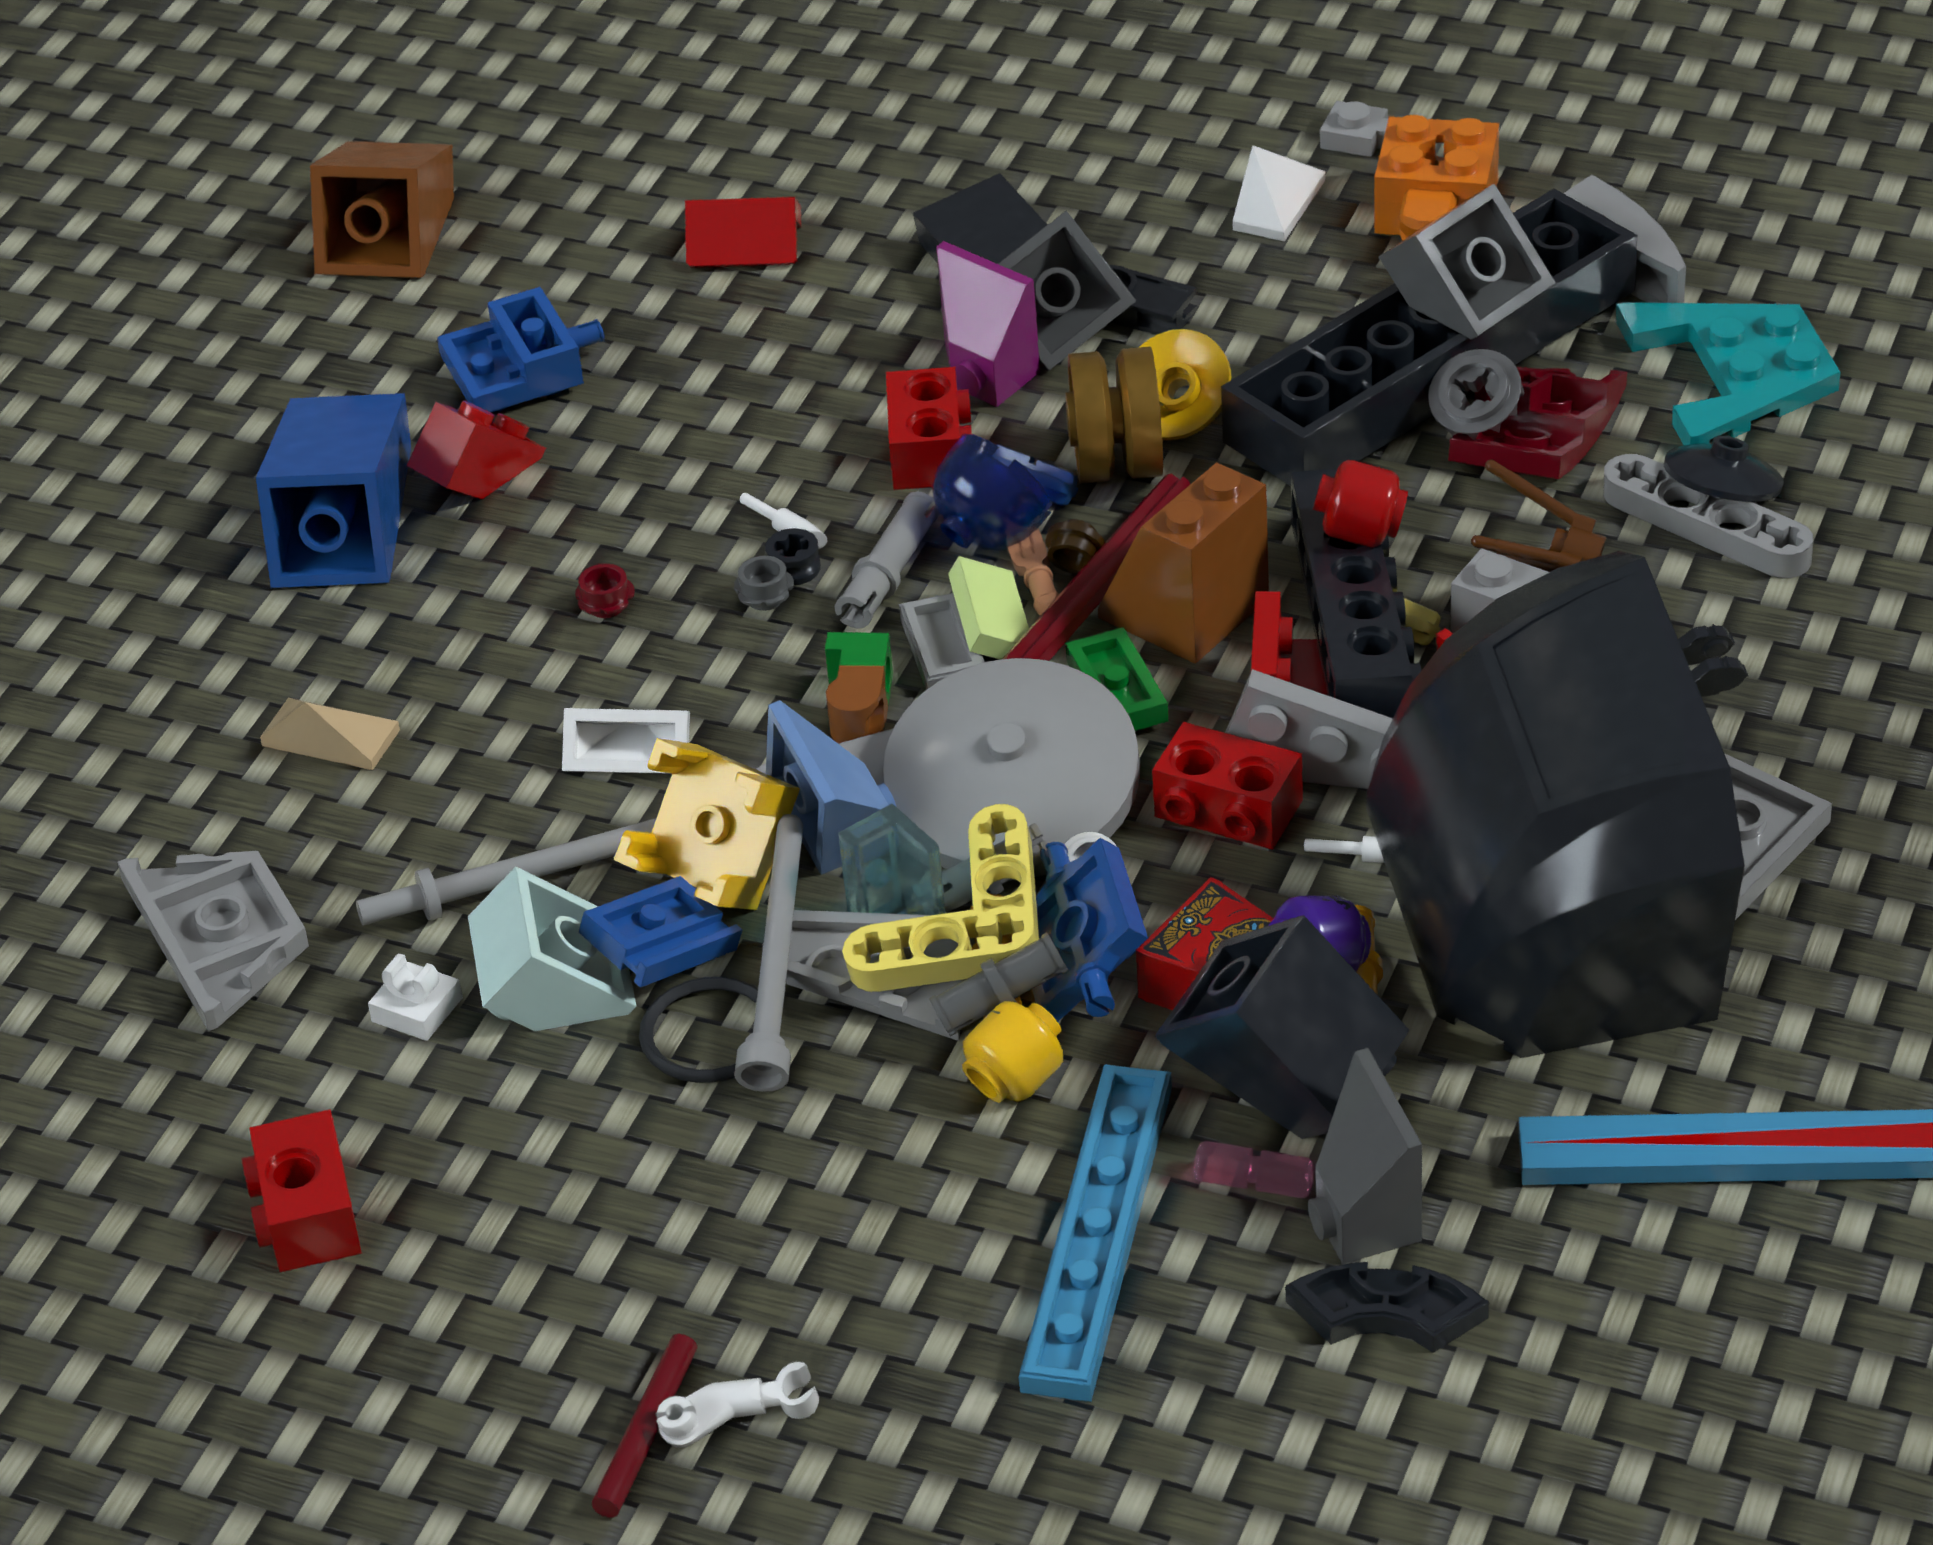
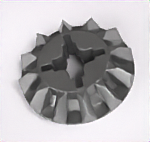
(1471, 372)

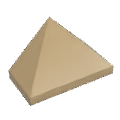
(330, 733)

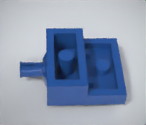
(517, 353)

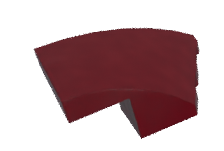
(1553, 423)

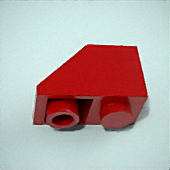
(471, 451)

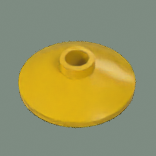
(1194, 361)

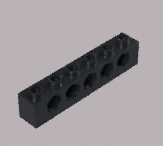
(1352, 608)

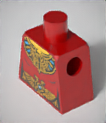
(1189, 937)

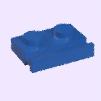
(659, 931)

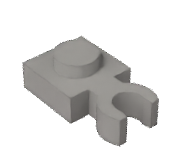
(1354, 128)

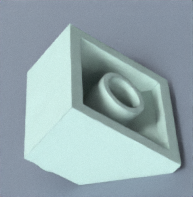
(537, 963)

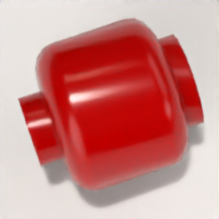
(1361, 503)

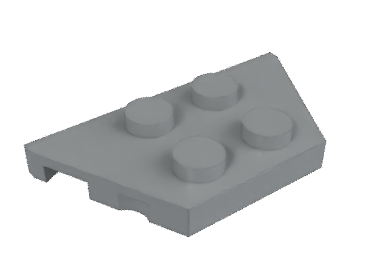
(218, 926)

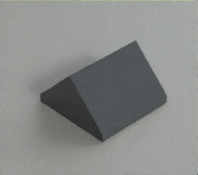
(1071, 287)

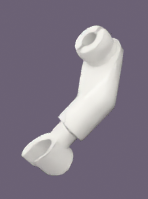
(691, 1418)

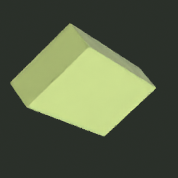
(988, 607)

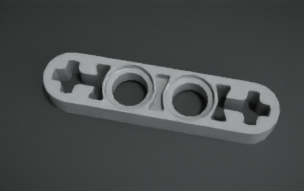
(1767, 544)

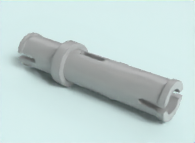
(878, 574)

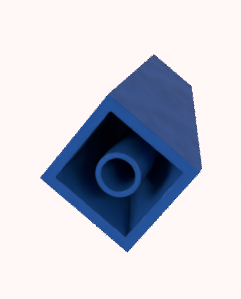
(334, 490)

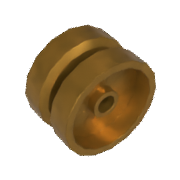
(1112, 415)

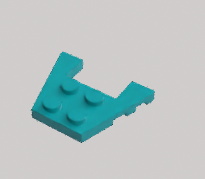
(1754, 353)

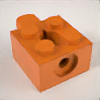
(1418, 185)

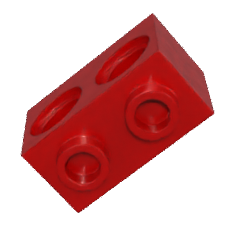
(923, 422)
(1227, 785)

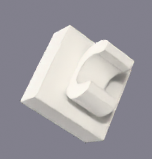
(414, 998)

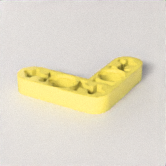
(987, 920)

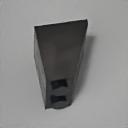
(1281, 1023)

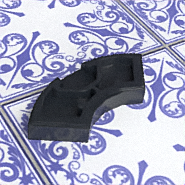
(1396, 1302)

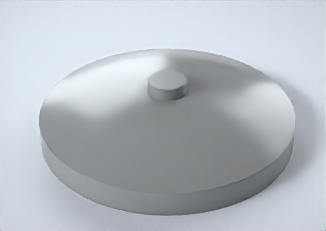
(1016, 738)

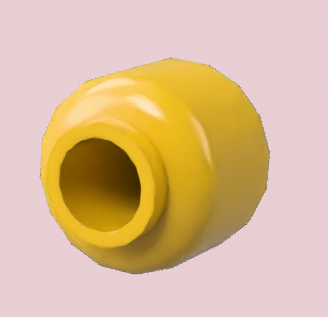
(1012, 1051)

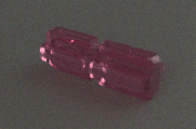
(1270, 1171)

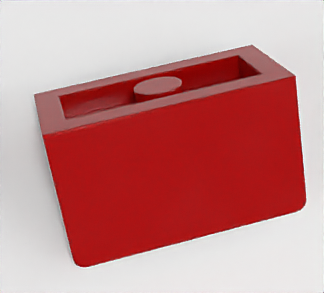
(742, 231)

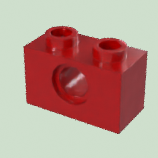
(303, 1191)

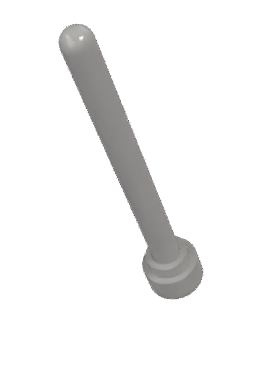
(763, 1057)

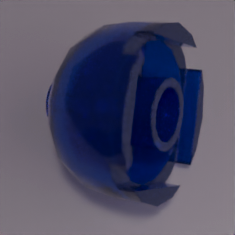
(986, 499)

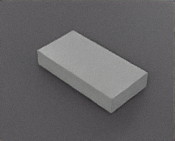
(936, 637)

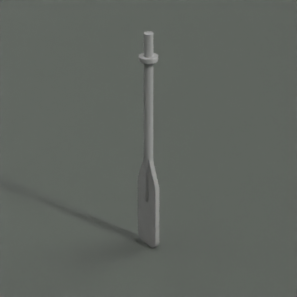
(431, 892)

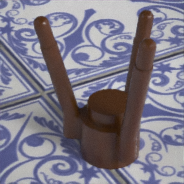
(1566, 547)

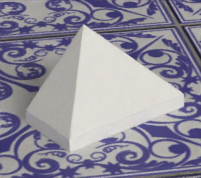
(1274, 194)
(618, 738)

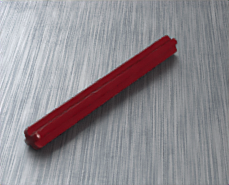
(1092, 582)

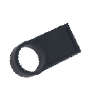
(1159, 302)

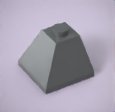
(1469, 265)
(1368, 1169)

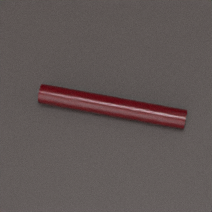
(643, 1426)

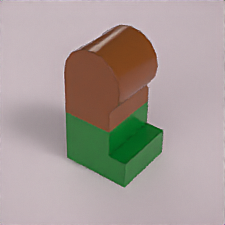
(858, 683)

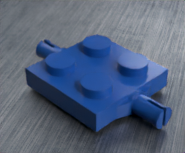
(1091, 921)

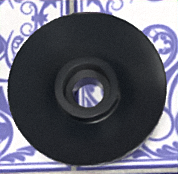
(1724, 470)

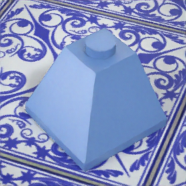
(831, 780)

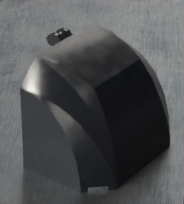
(1566, 814)

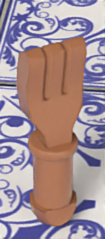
(1032, 563)

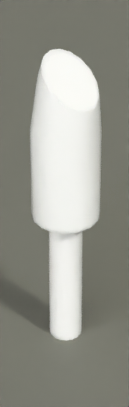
(782, 518)
(1367, 848)

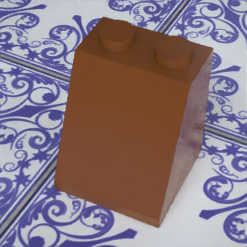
(380, 207)
(1194, 566)

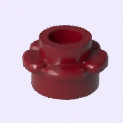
(604, 590)

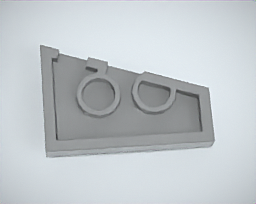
(1334, 736)
(820, 967)

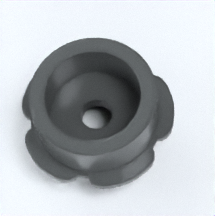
(763, 583)

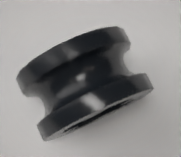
(798, 552)

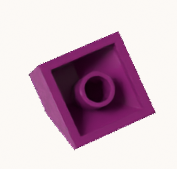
(987, 324)

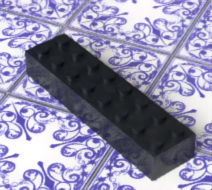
(1373, 366)

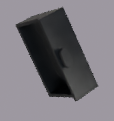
(981, 219)

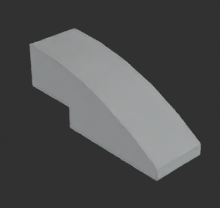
(1658, 263)

